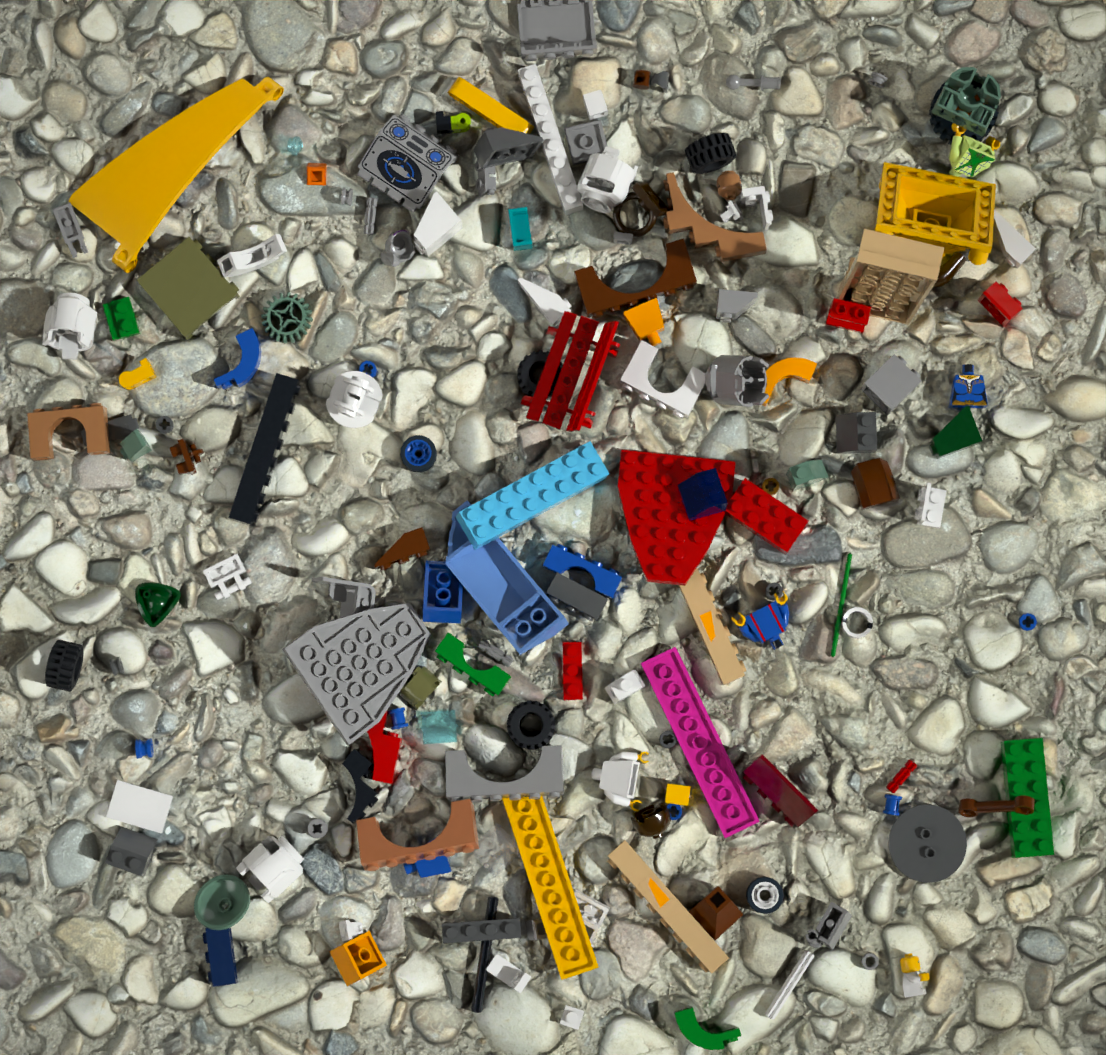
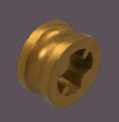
(765, 483)

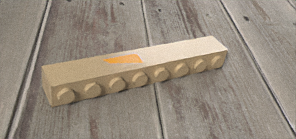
(711, 629)
(668, 907)

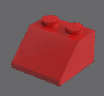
(1000, 303)

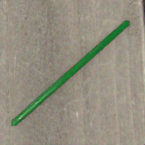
(841, 605)

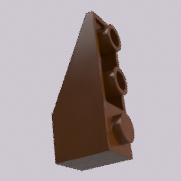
(407, 546)

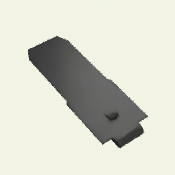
(118, 428)

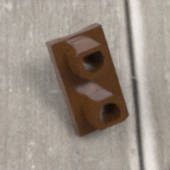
(182, 449)

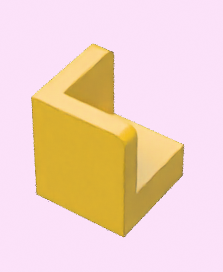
(677, 794)

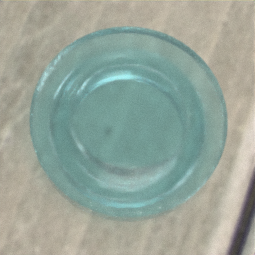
(294, 145)

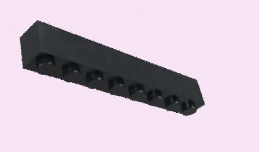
(264, 450)

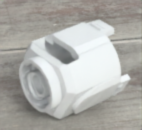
(605, 180)
(70, 325)
(273, 865)

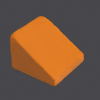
(316, 174)

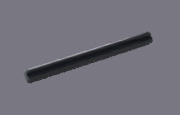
(484, 958)

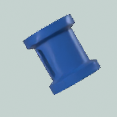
(398, 718)
(892, 804)

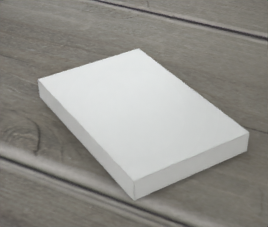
(139, 806)

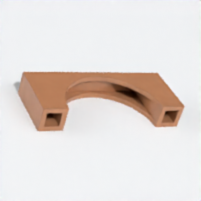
(457, 837)

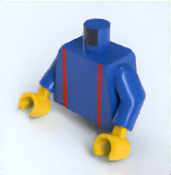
(766, 622)

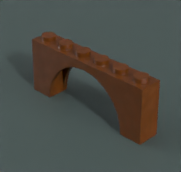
(600, 298)

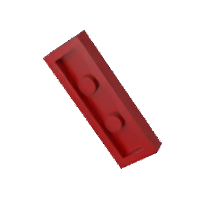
(572, 671)

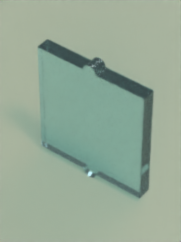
(439, 727)

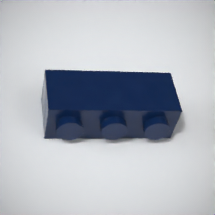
(220, 957)

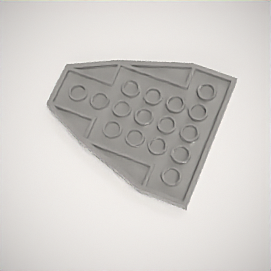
(359, 664)

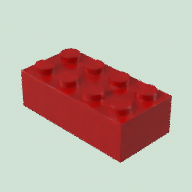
(765, 516)

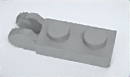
(70, 227)

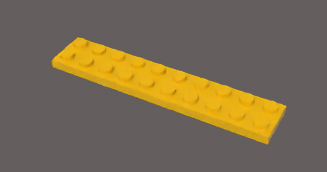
(551, 886)

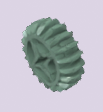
(284, 325)

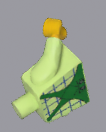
(970, 155)

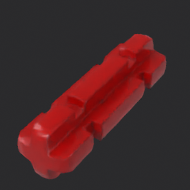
(901, 776)

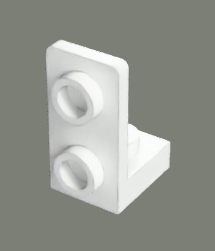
(508, 973)

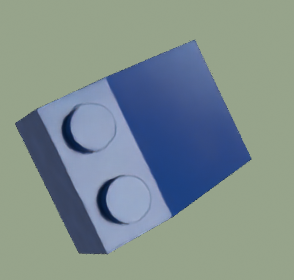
(441, 594)

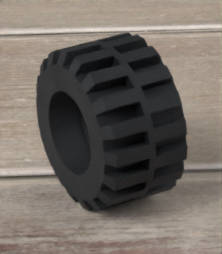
(710, 153)
(525, 367)
(64, 665)
(520, 711)

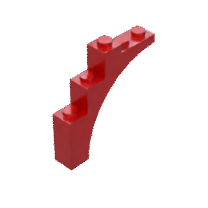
(385, 751)

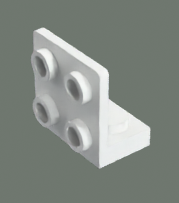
(751, 196)
(931, 506)

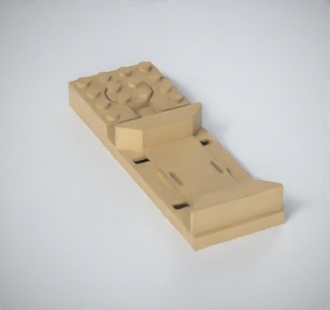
(891, 275)

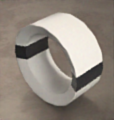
(868, 616)

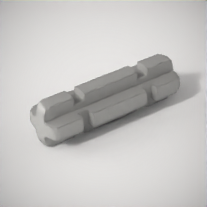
(370, 216)
(495, 652)

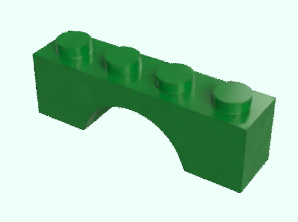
(492, 679)

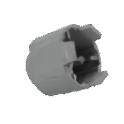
(737, 380)

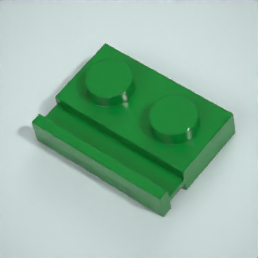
(121, 319)

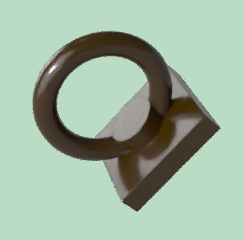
(649, 202)

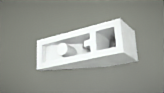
(1012, 243)
(548, 303)

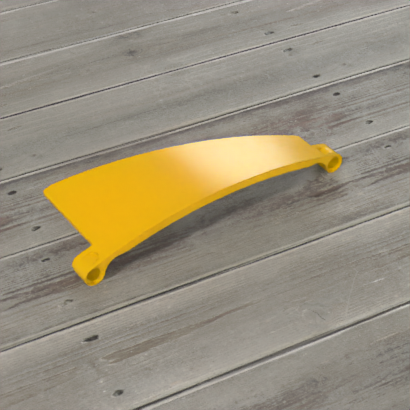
(147, 179)

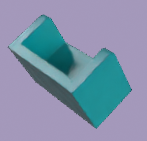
(520, 228)

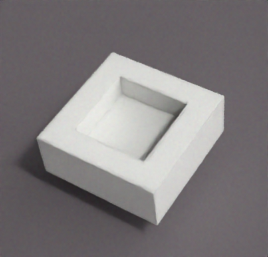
(572, 1017)

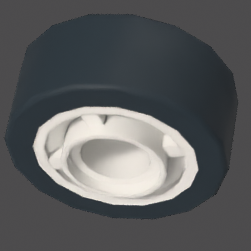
(772, 903)

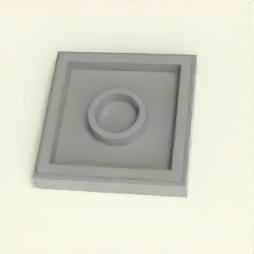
(585, 140)

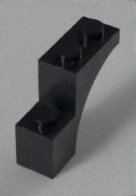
(365, 795)

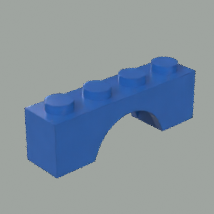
(560, 560)

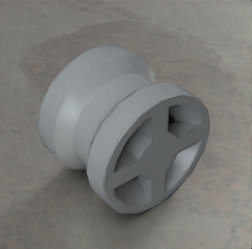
(319, 830)

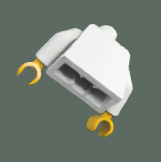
(619, 777)

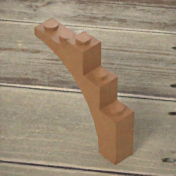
(683, 218)

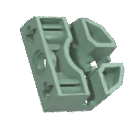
(964, 99)

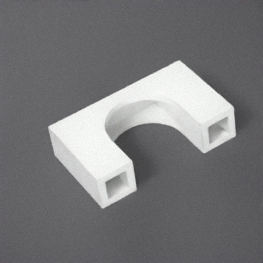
(636, 379)

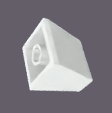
(436, 226)

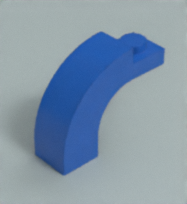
(249, 362)

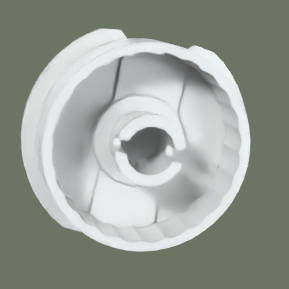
(354, 399)

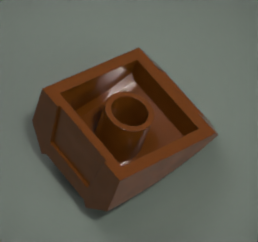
(874, 483)

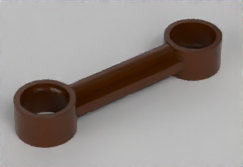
(1021, 805)

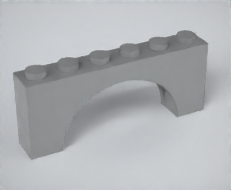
(543, 780)

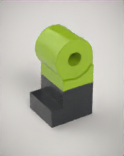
(452, 124)

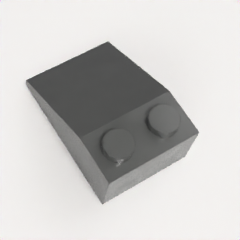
(505, 146)

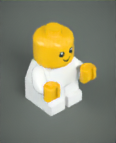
(912, 978)

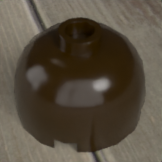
(652, 820)

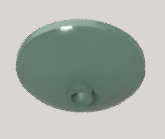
(216, 896)

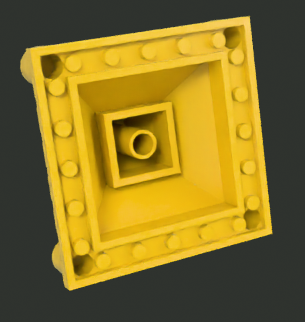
(937, 210)

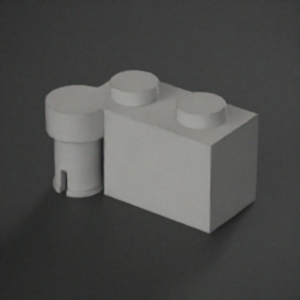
(830, 927)

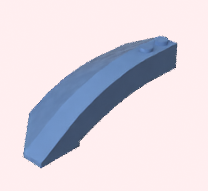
(503, 589)

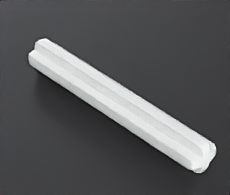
(789, 984)

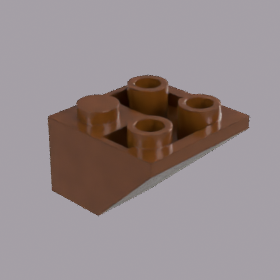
(716, 912)

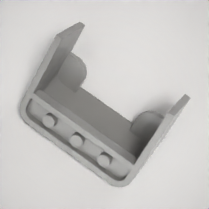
(352, 595)

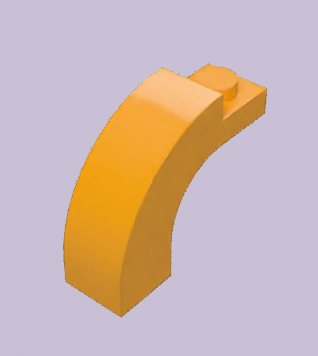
(788, 368)

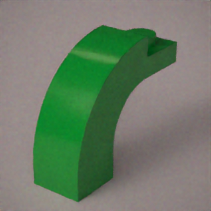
(695, 1034)

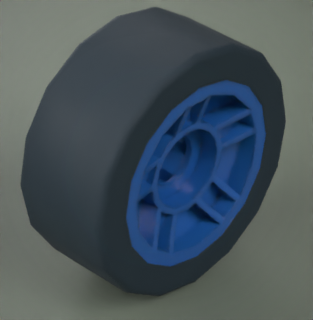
(409, 449)

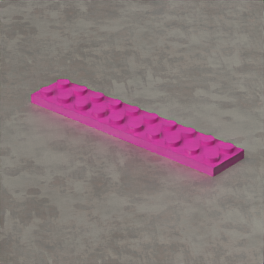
(700, 742)

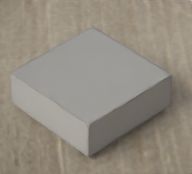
(623, 238)

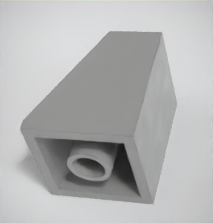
(891, 384)

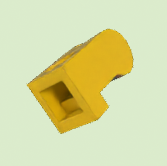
(138, 376)

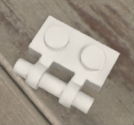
(225, 571)

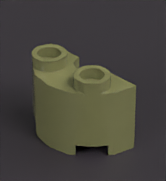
(419, 687)

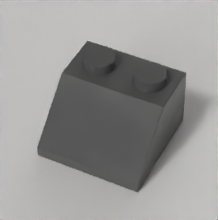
(856, 433)
(131, 851)

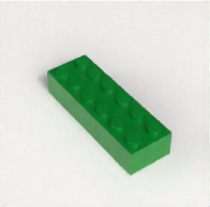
(1026, 775)

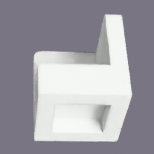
(595, 105)

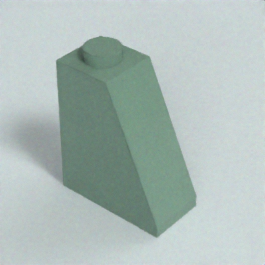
(806, 474)

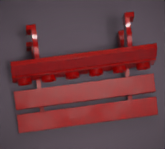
(570, 372)

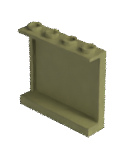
(188, 286)

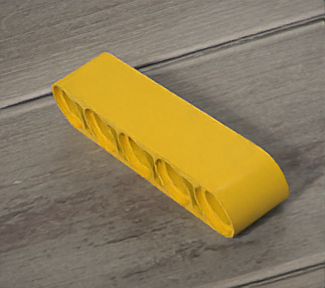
(487, 107)

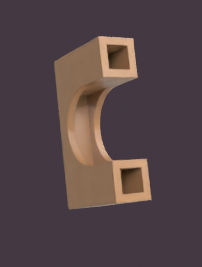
(43, 423)

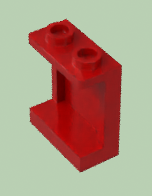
(848, 315)

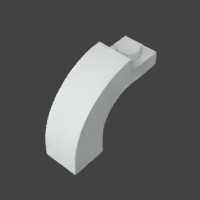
(253, 258)

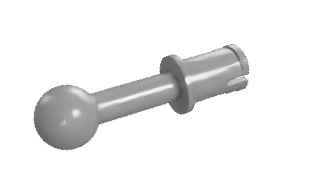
(733, 82)

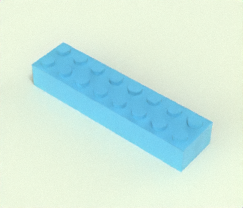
(532, 495)

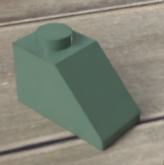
(134, 446)

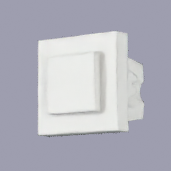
(732, 212)
(350, 929)

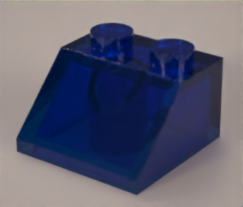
(703, 494)

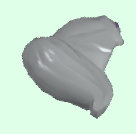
(398, 248)

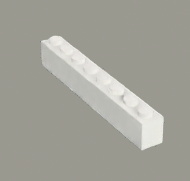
(552, 142)

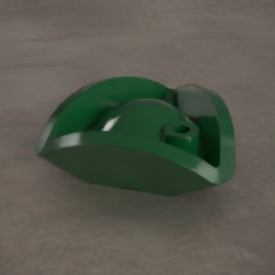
(155, 601)

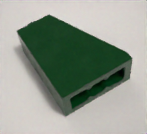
(956, 435)

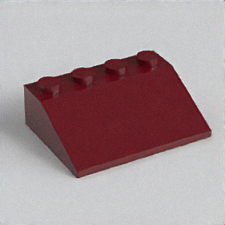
(779, 791)

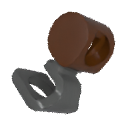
(644, 79)

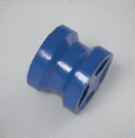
(144, 748)

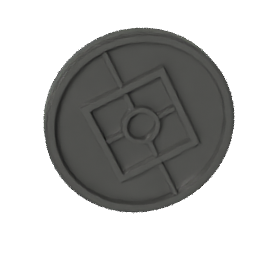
(927, 843)

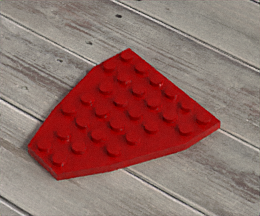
(655, 515)

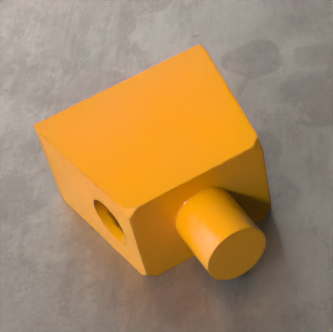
(646, 321)

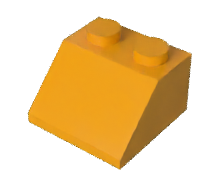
(358, 958)

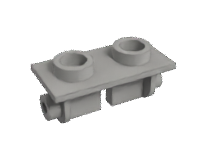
(484, 182)

